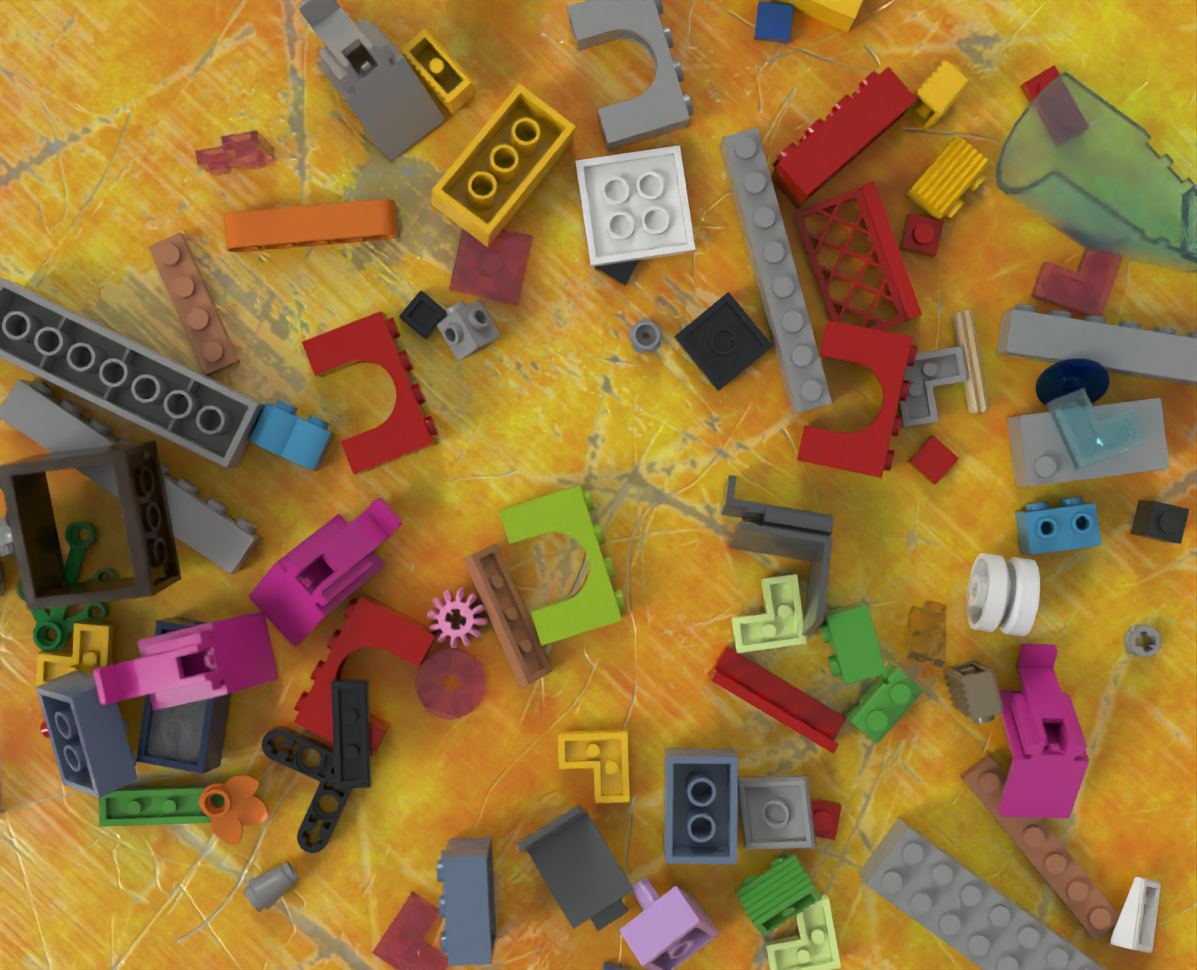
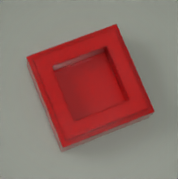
(933, 459)

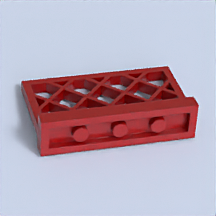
(885, 248)

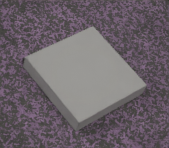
(777, 812)

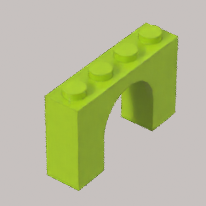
(596, 601)

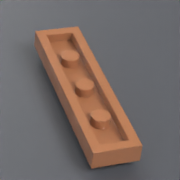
(194, 304)
(508, 615)

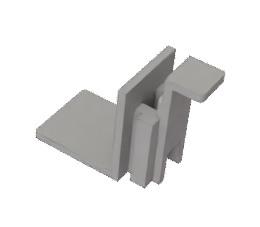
(372, 78)

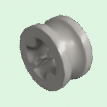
(1153, 646)

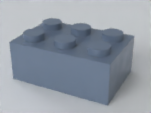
(86, 735)
(700, 805)
(467, 901)

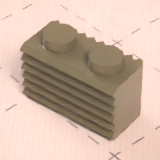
(974, 691)

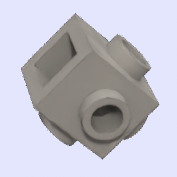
(468, 329)

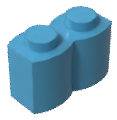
(291, 435)

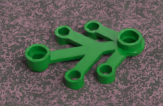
(57, 614)

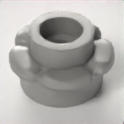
(645, 326)

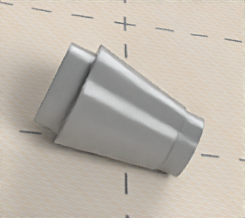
(270, 886)

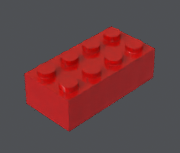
(845, 135)

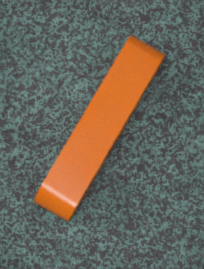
(310, 225)

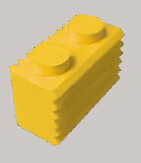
(439, 70)
(937, 94)
(948, 178)

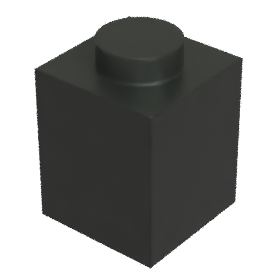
(1160, 521)

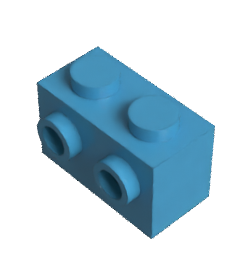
(1057, 527)

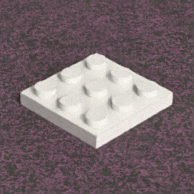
(635, 206)

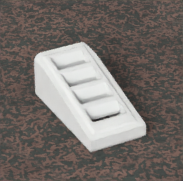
(1138, 917)

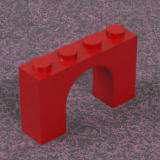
(375, 342)
(886, 357)
(367, 625)

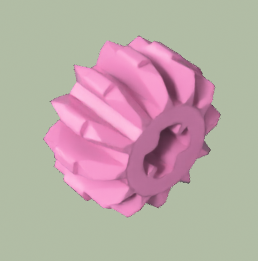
(448, 624)

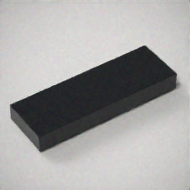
(351, 733)

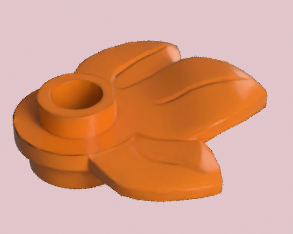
(239, 807)

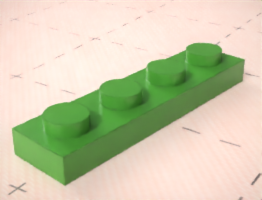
(154, 806)

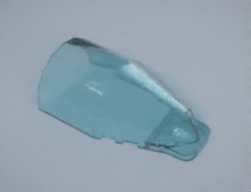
(1099, 179)

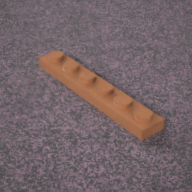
(1044, 852)

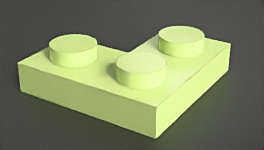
(780, 623)
(813, 947)

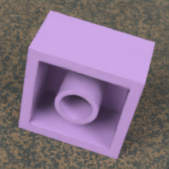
(668, 927)

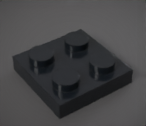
(723, 341)

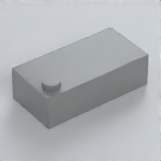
(1042, 457)

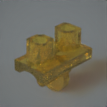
(927, 633)

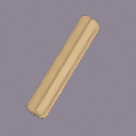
(967, 338)

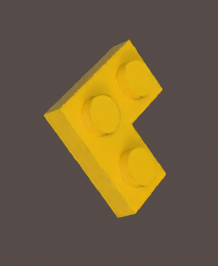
(90, 651)
(604, 752)

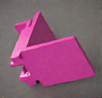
(324, 571)
(193, 664)
(1042, 739)

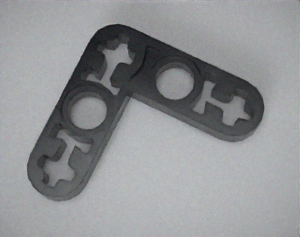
(323, 772)

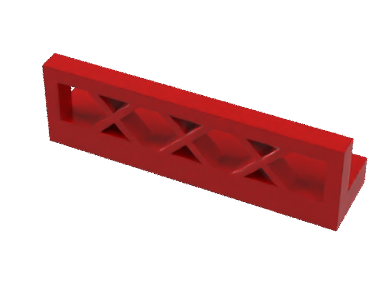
(777, 698)

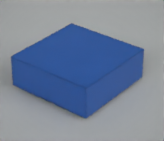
(773, 22)

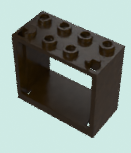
(144, 518)

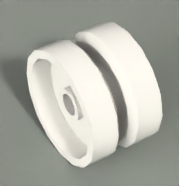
(1003, 594)

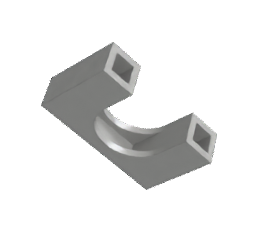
(662, 105)

